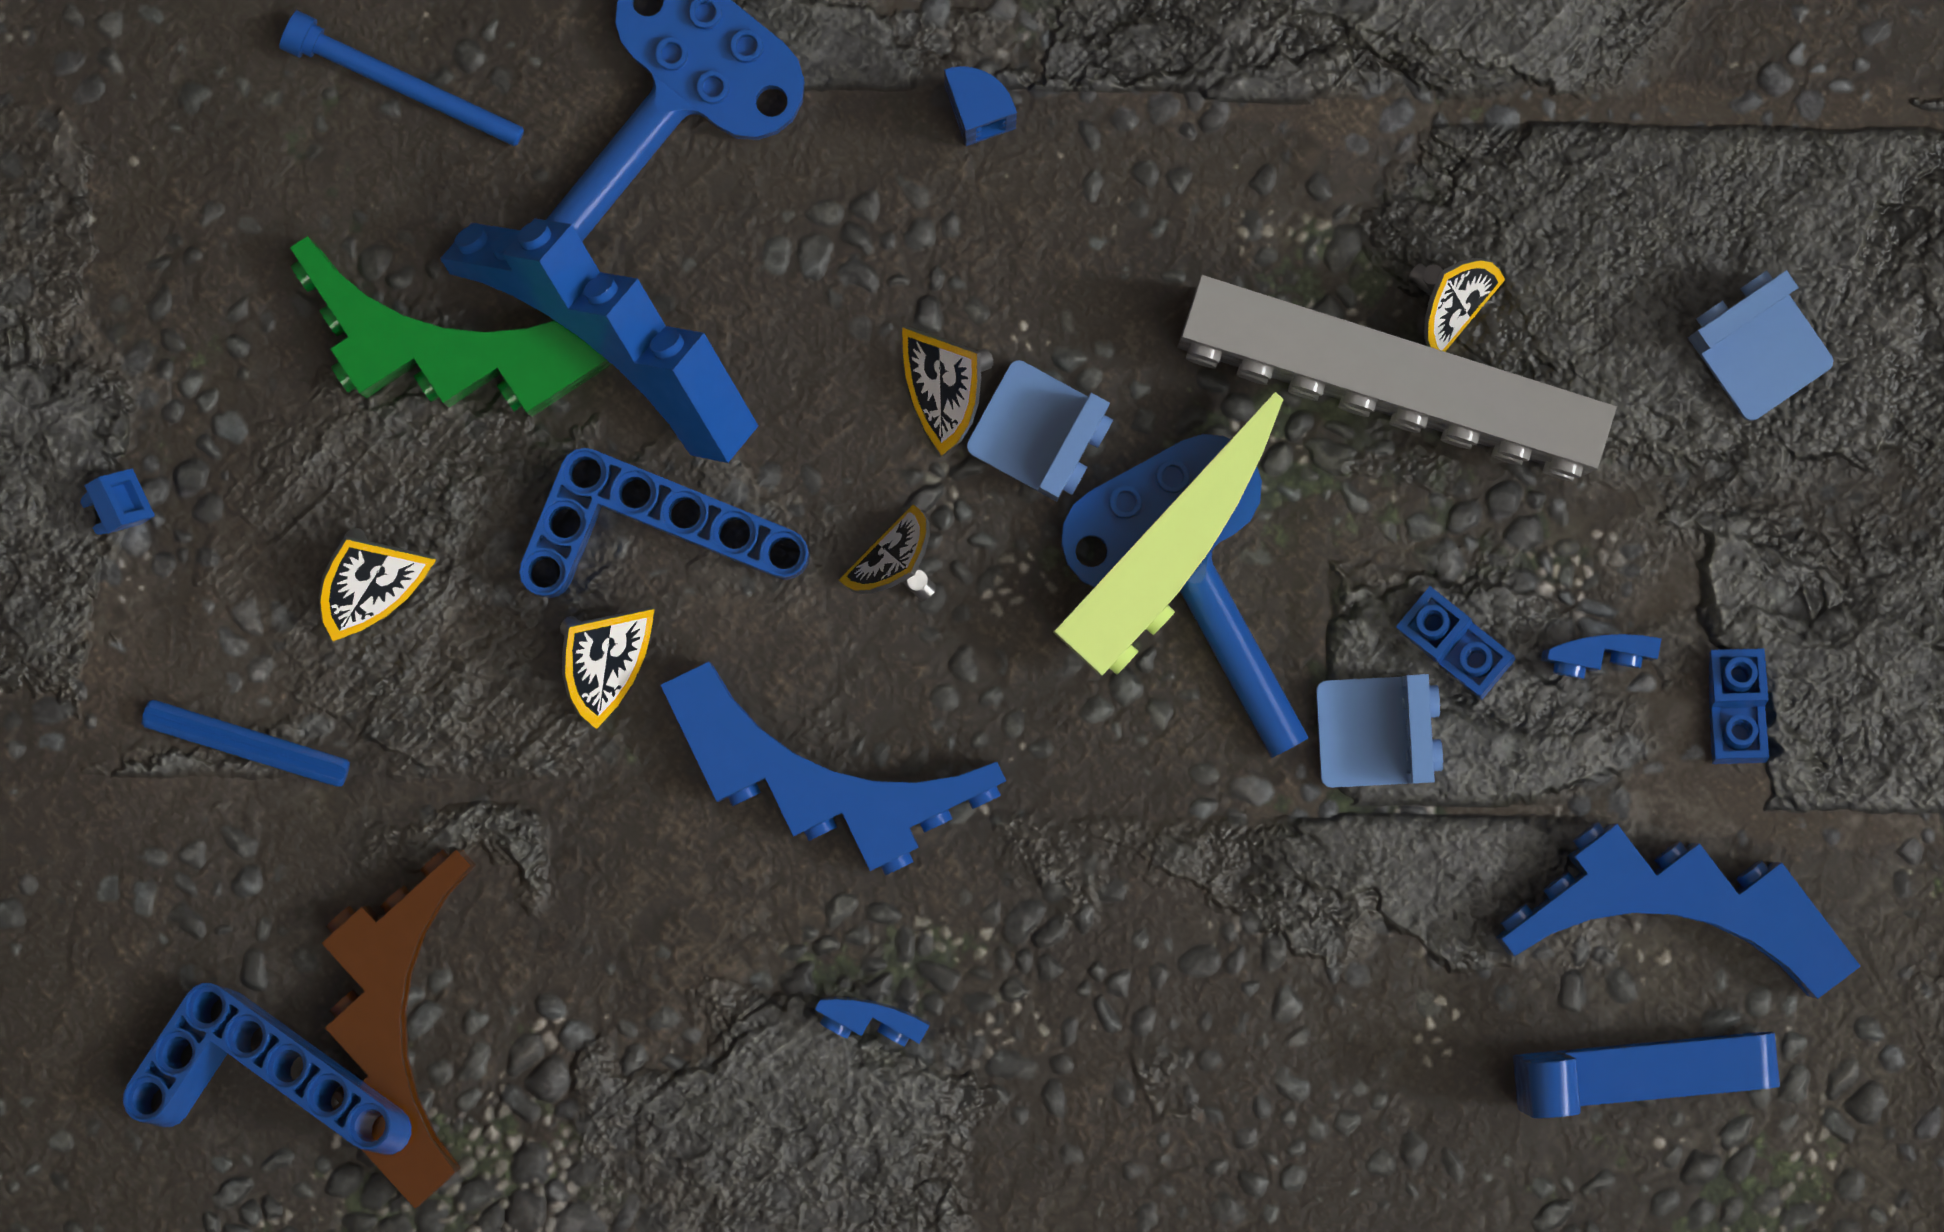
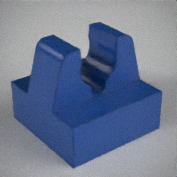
(117, 501)

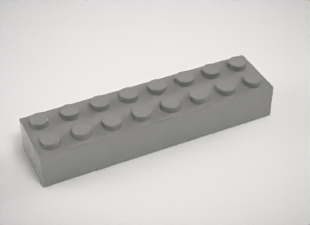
(1397, 378)

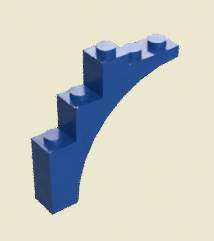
(614, 315)
(740, 754)
(1616, 880)

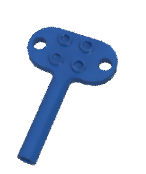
(702, 62)
(1119, 517)

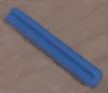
(245, 743)

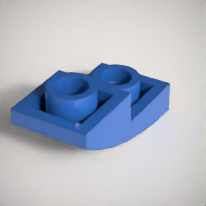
(1455, 643)
(1587, 653)
(1738, 706)
(853, 1014)

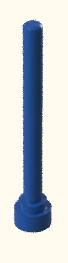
(307, 38)

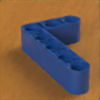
(654, 513)
(271, 1061)
(1563, 1080)

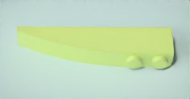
(1164, 558)

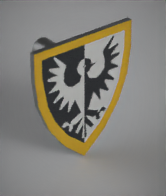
(1454, 296)
(943, 385)
(895, 559)
(367, 583)
(603, 660)

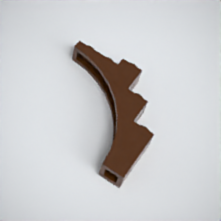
(374, 1025)

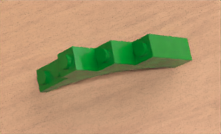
(383, 345)

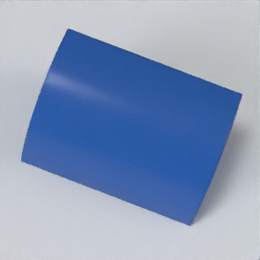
(979, 103)

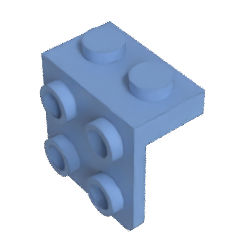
(1761, 346)
(1039, 430)
(1378, 731)

